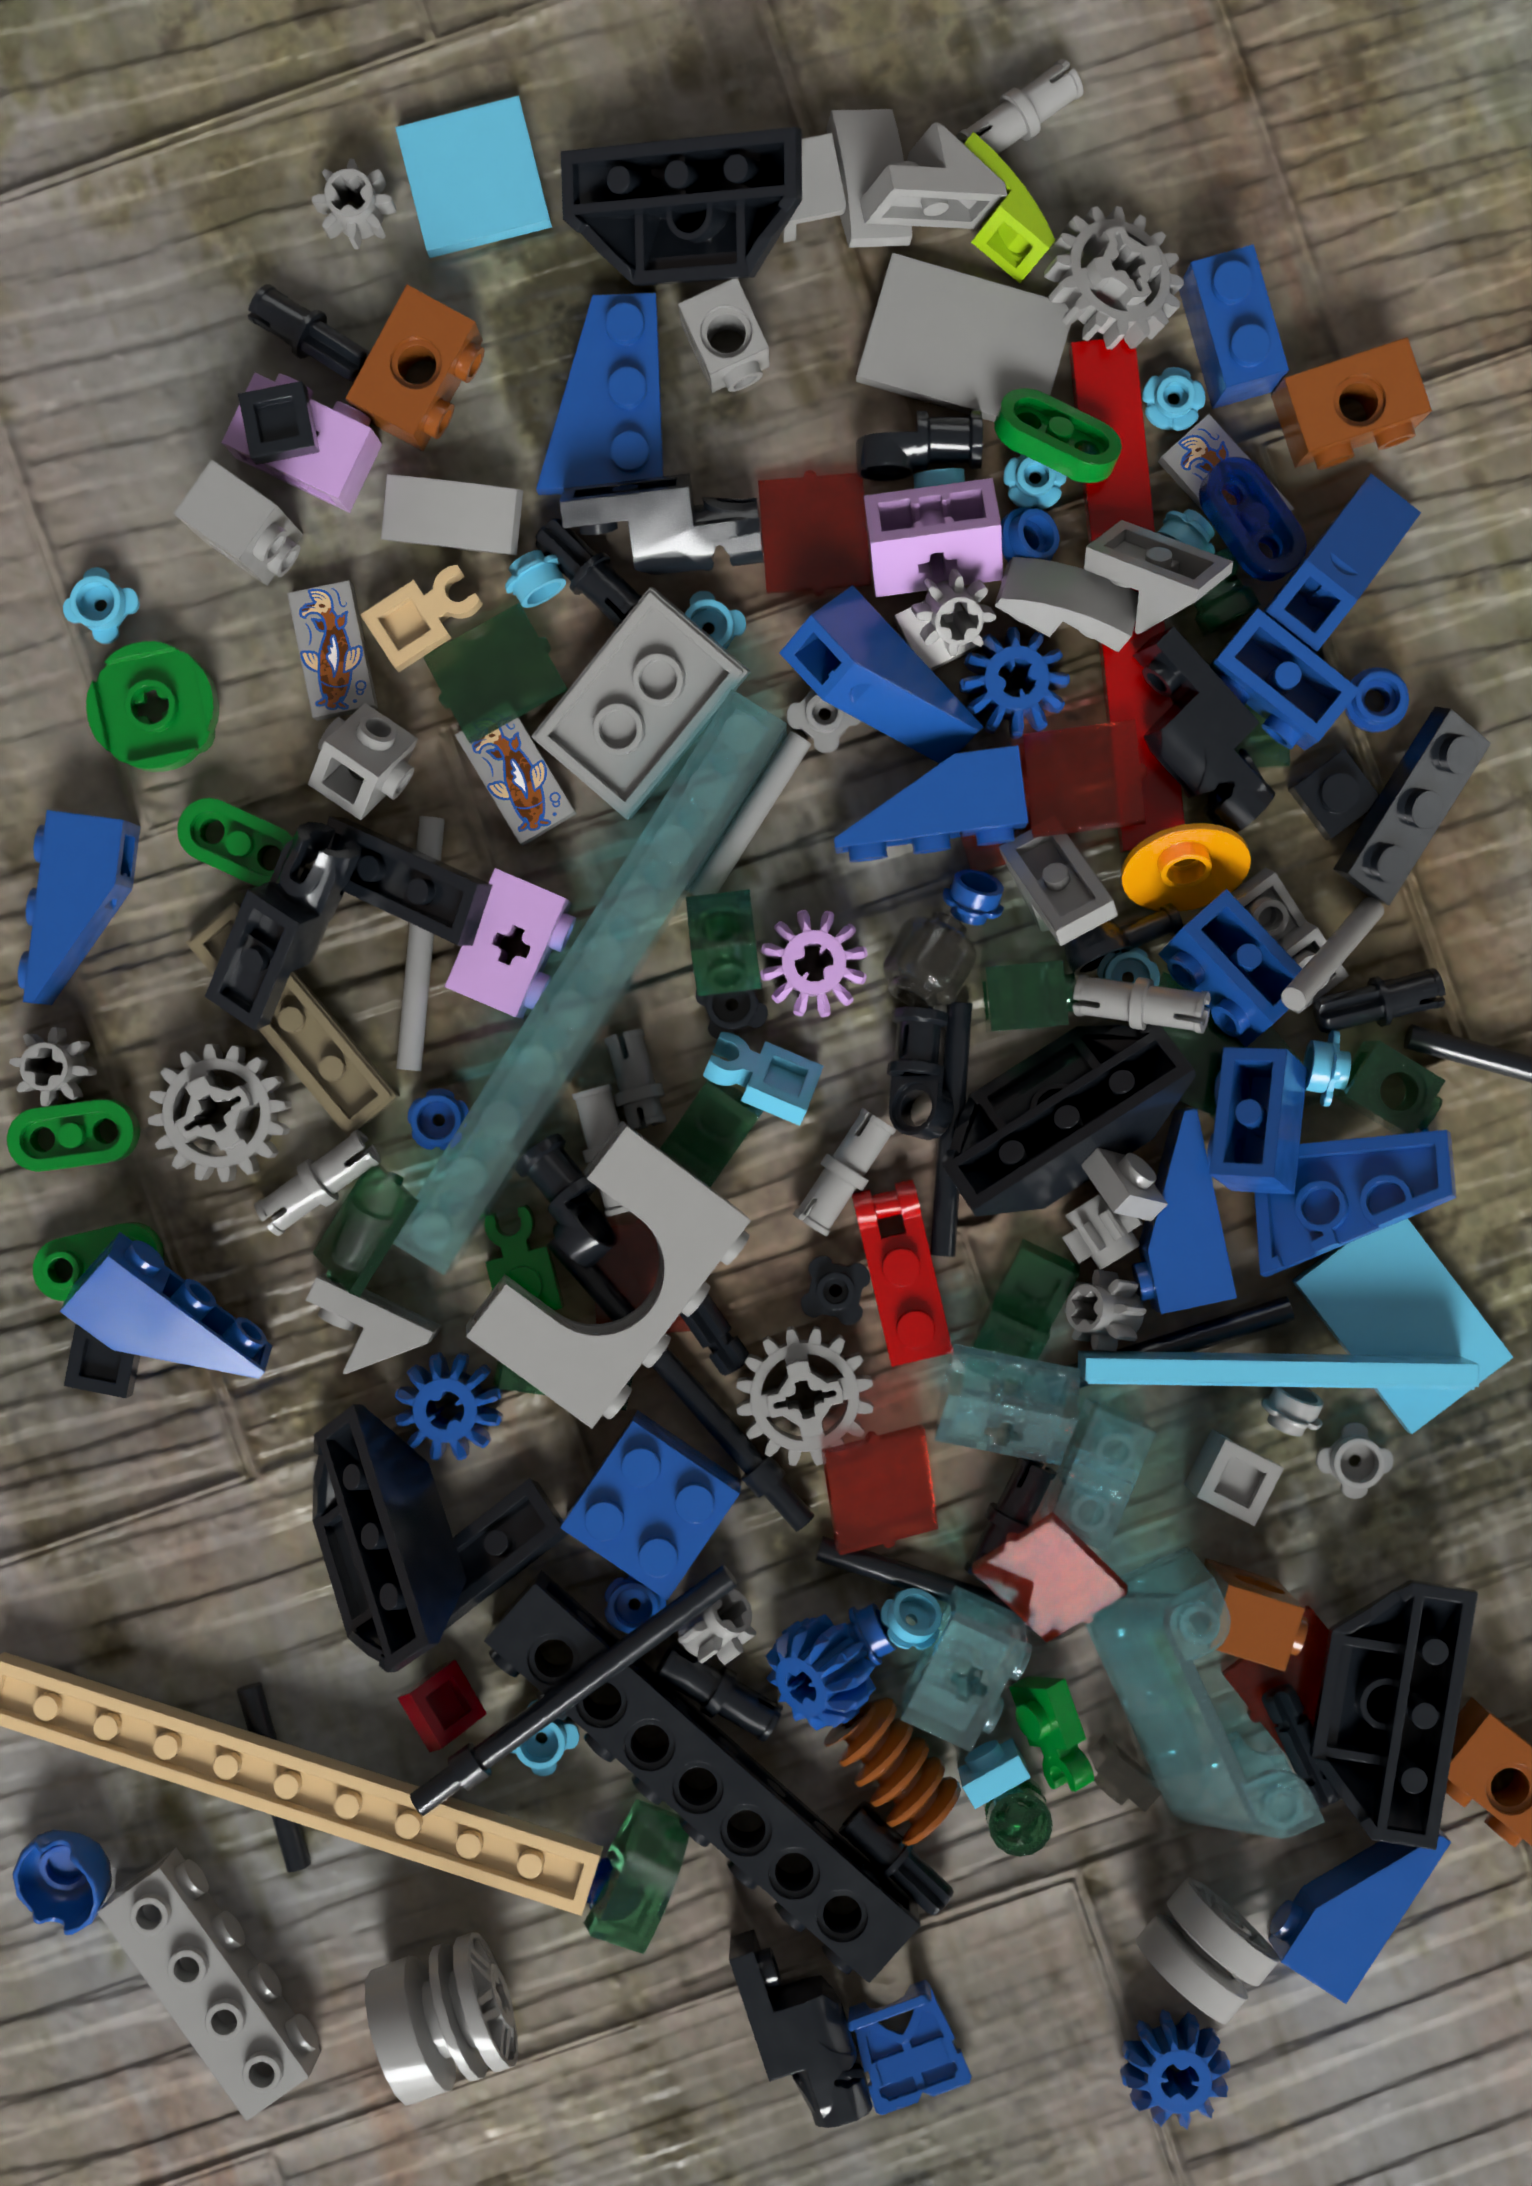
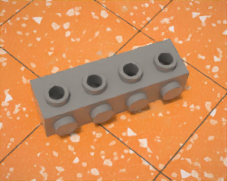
(212, 1982)

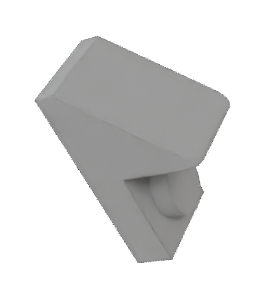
(935, 187)
(1160, 568)
(1057, 885)
(386, 1325)

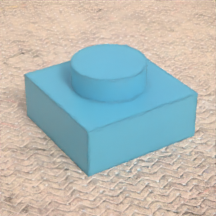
(992, 1771)

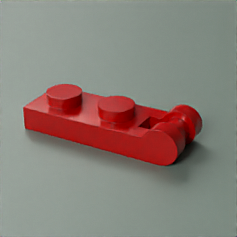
(902, 1276)

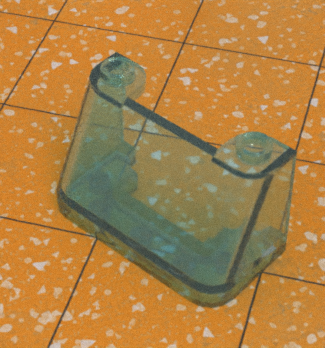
(1149, 1654)

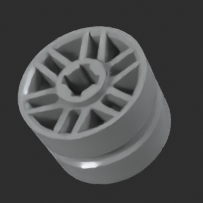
(1207, 1950)

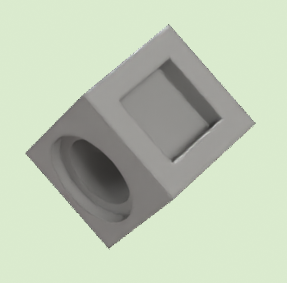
(720, 310)

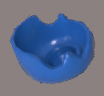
(63, 1879)

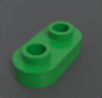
(1057, 435)
(243, 843)
(75, 1133)
(81, 1252)

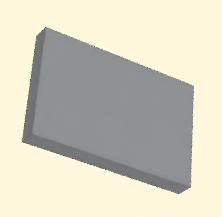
(960, 338)
(640, 703)

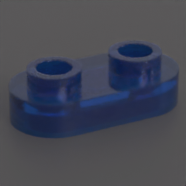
(1255, 519)

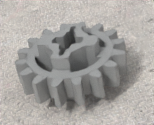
(1113, 277)
(233, 1136)
(775, 1404)

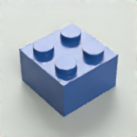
(652, 1505)

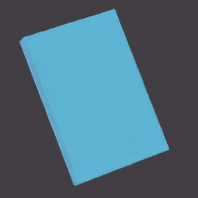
(1400, 1300)

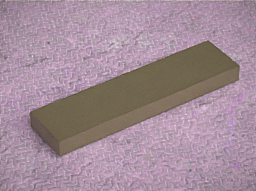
(310, 1041)

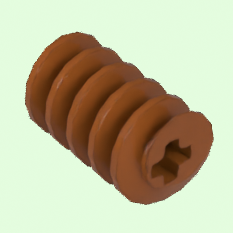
(899, 1768)

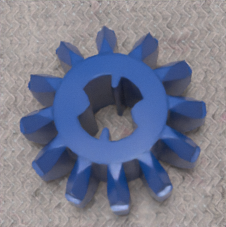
(1036, 679)
(433, 1387)
(820, 1672)
(1158, 2085)

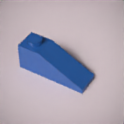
(1185, 1244)
(1349, 1914)

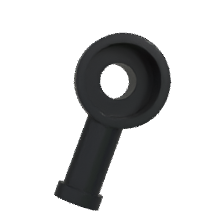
(1090, 948)

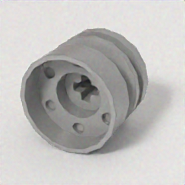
(441, 2019)

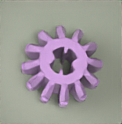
(795, 952)

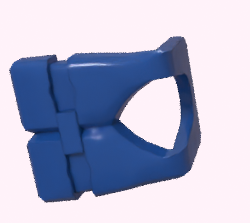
(909, 2061)

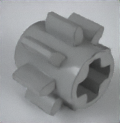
(354, 185)
(965, 624)
(34, 1072)
(1100, 1233)
(1105, 1310)
(719, 1629)

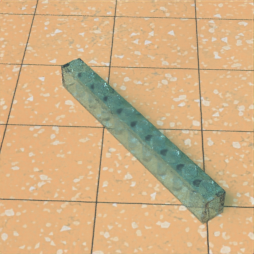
(591, 982)

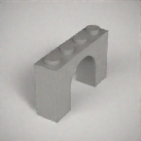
(590, 1364)

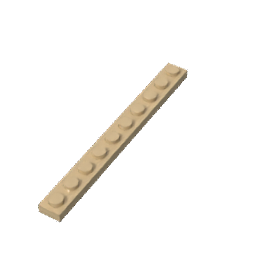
(295, 1784)

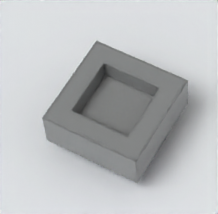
(1125, 1183)

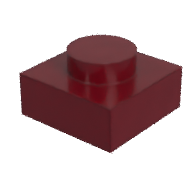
(442, 1706)

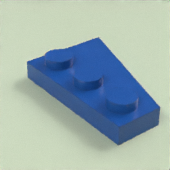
(611, 401)
(1351, 1192)

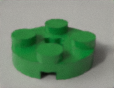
(123, 686)

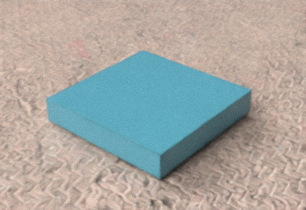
(473, 177)

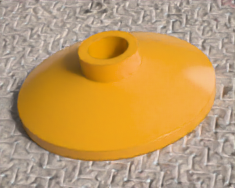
(1185, 866)

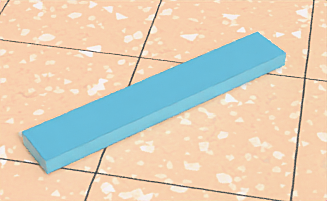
(1278, 1370)

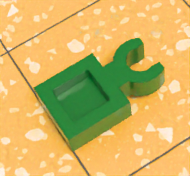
(526, 1266)
(1052, 1722)

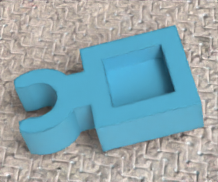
(773, 1079)

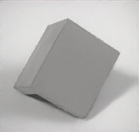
(821, 184)
(1233, 1477)

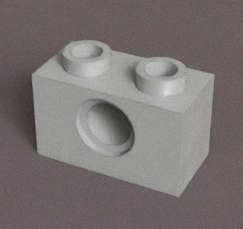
(240, 523)

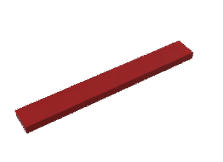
(1109, 390)

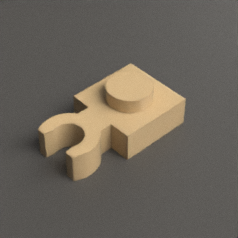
(411, 623)

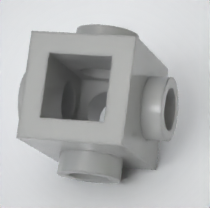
(363, 761)

